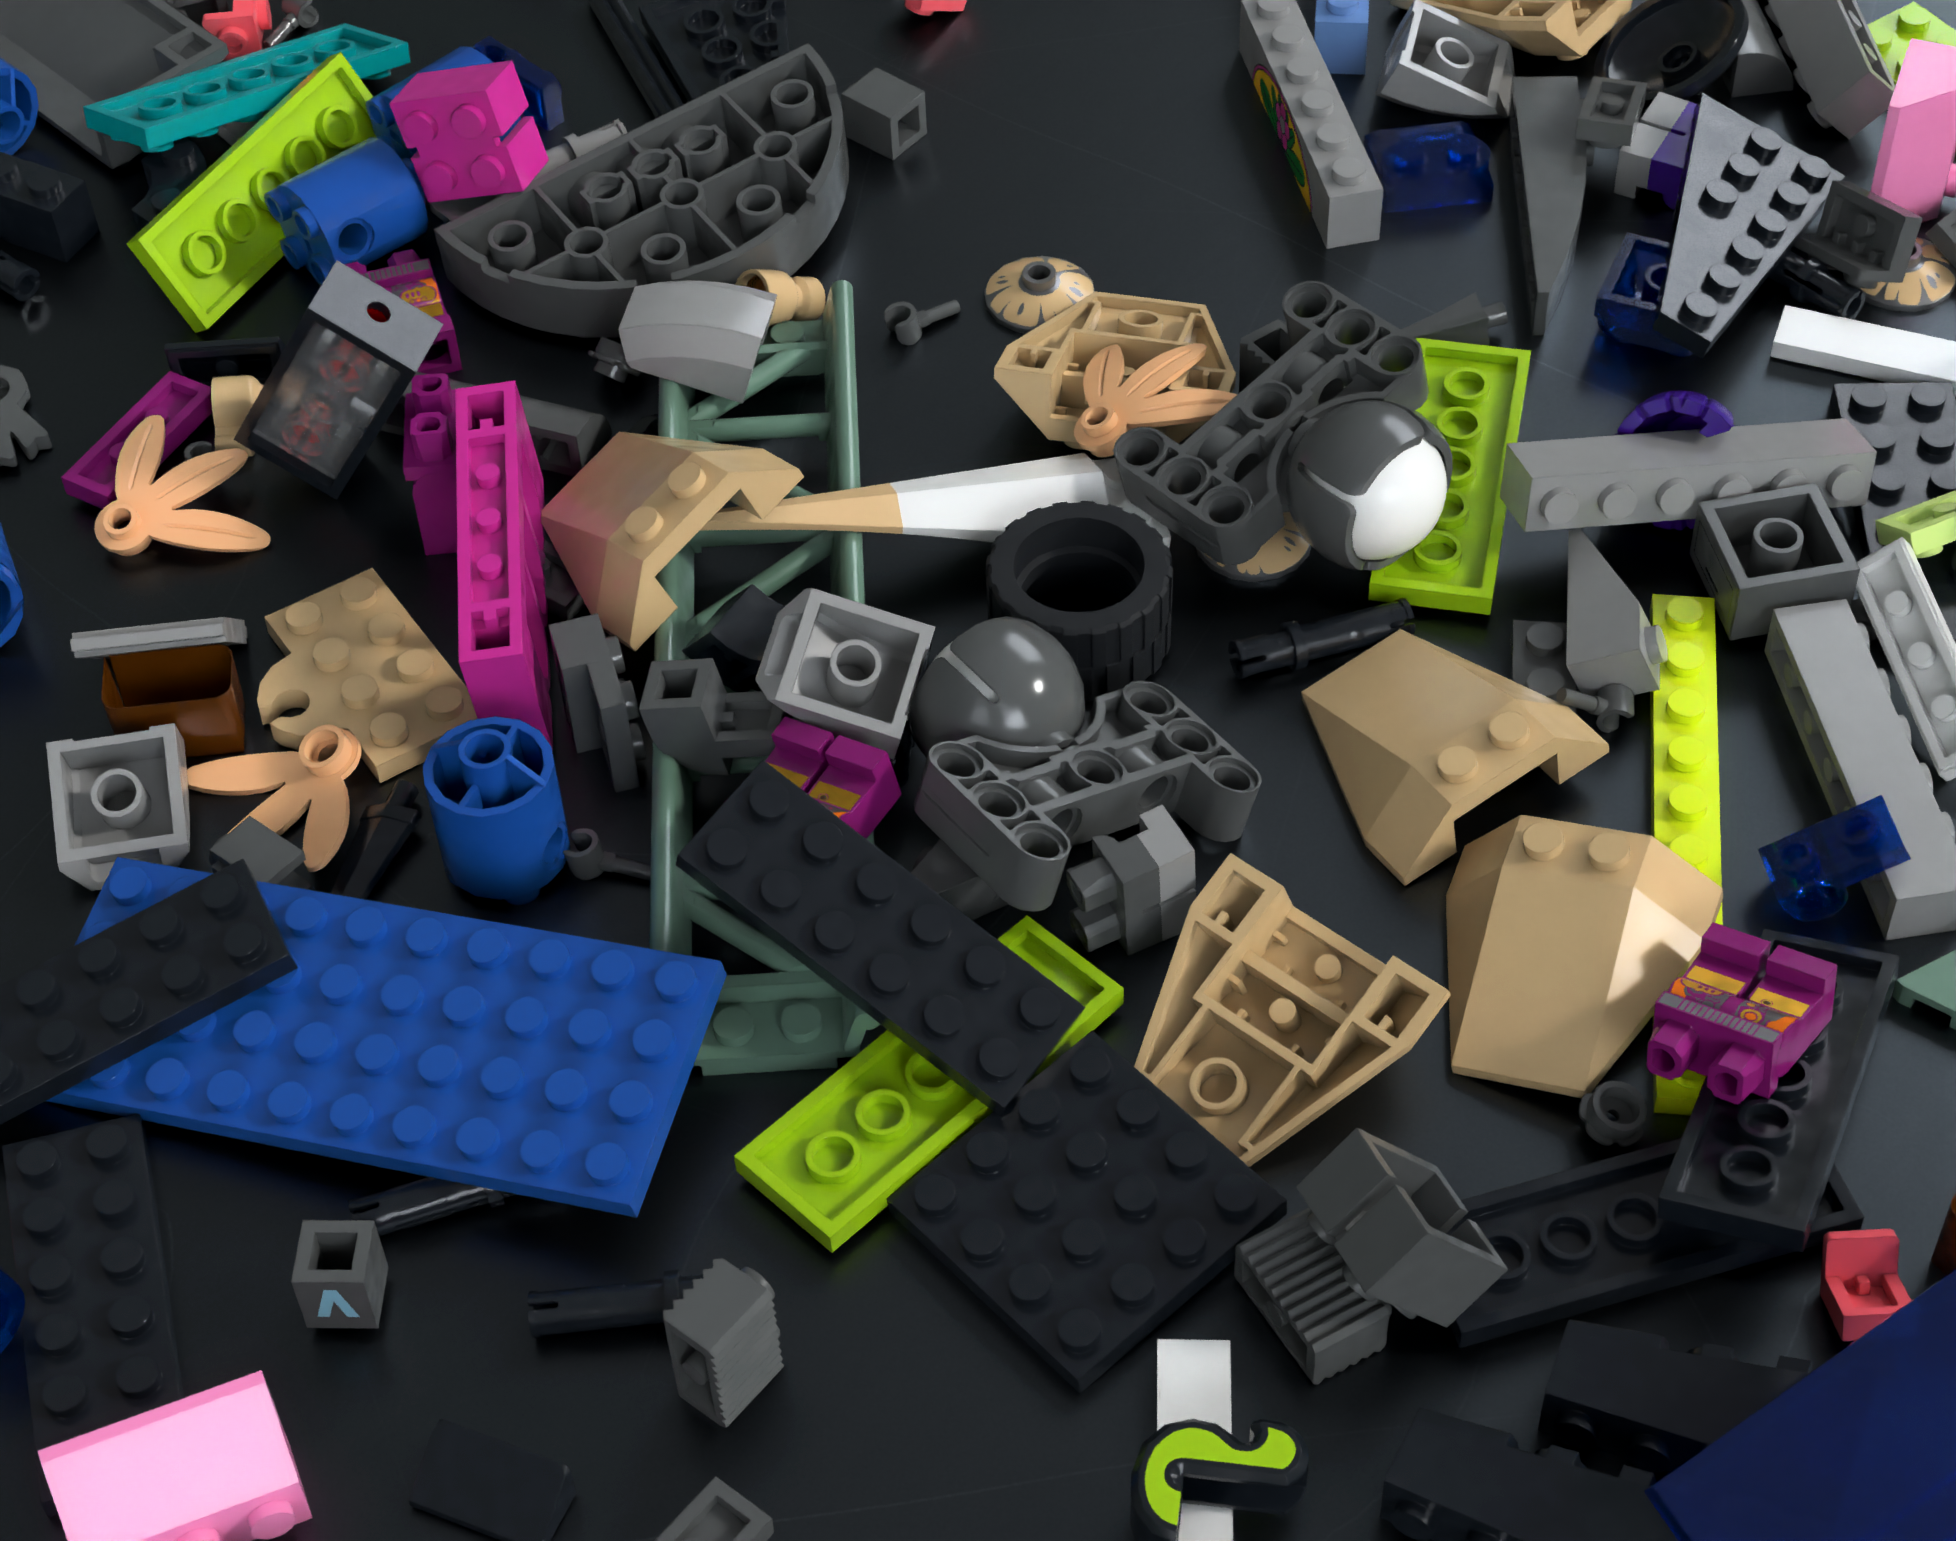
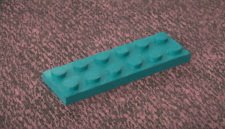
(237, 87)

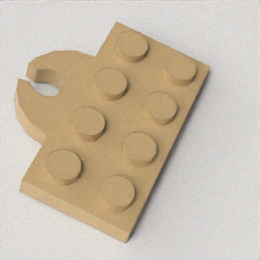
(364, 668)

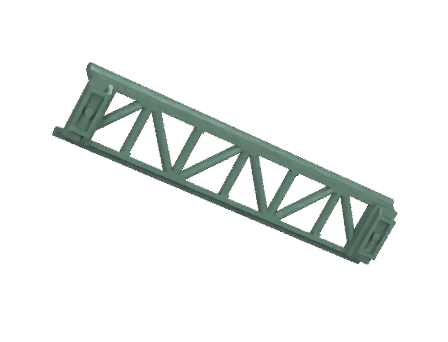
(789, 1015)

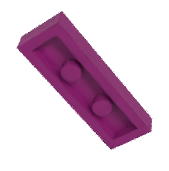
(175, 398)

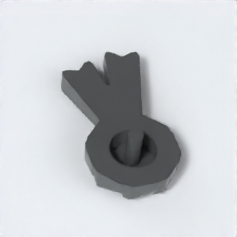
(15, 421)

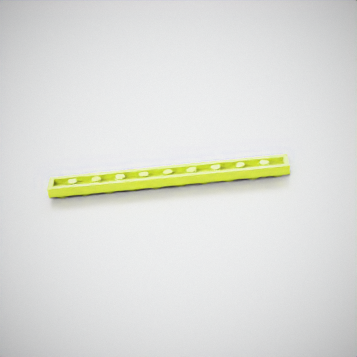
(1686, 769)

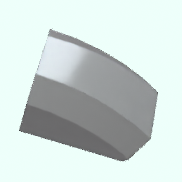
(1447, 66)
(697, 333)
(844, 667)
(119, 800)

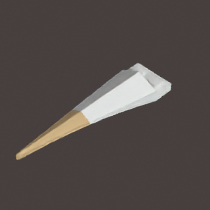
(950, 505)

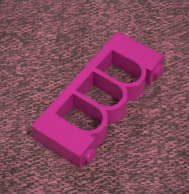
(501, 558)

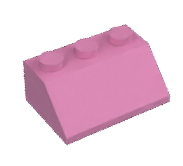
(1920, 132)
(182, 1472)

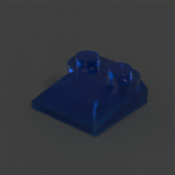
(1430, 166)
(1631, 292)

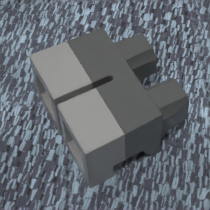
(1134, 887)

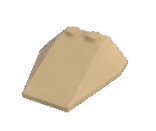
(1538, 26)
(1048, 363)
(640, 507)
(1431, 738)
(1565, 948)
(1274, 1014)

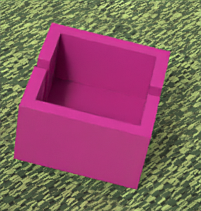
(457, 126)

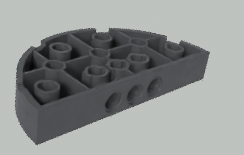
(690, 196)

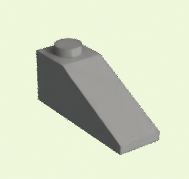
(1607, 626)

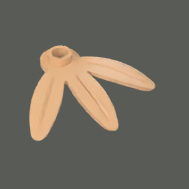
(1134, 403)
(154, 505)
(305, 779)

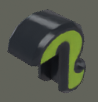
(1211, 1467)

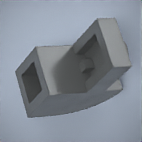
(700, 721)

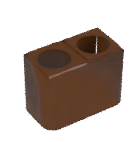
(178, 686)

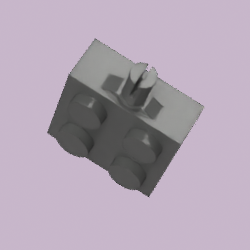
(595, 698)

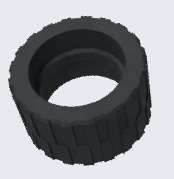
(1093, 551)

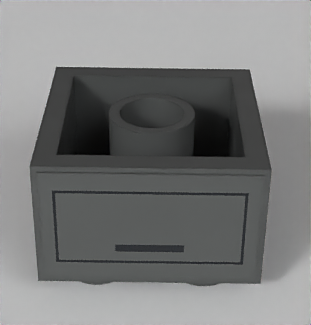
(1770, 555)

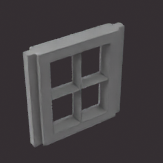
(161, 636)

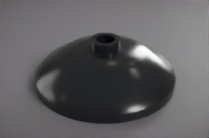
(1674, 45)

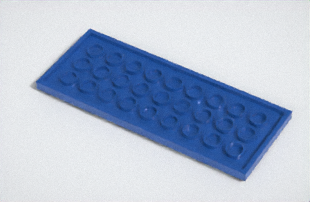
(429, 1046)

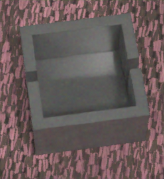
(1391, 1226)

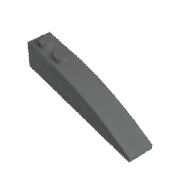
(1548, 184)

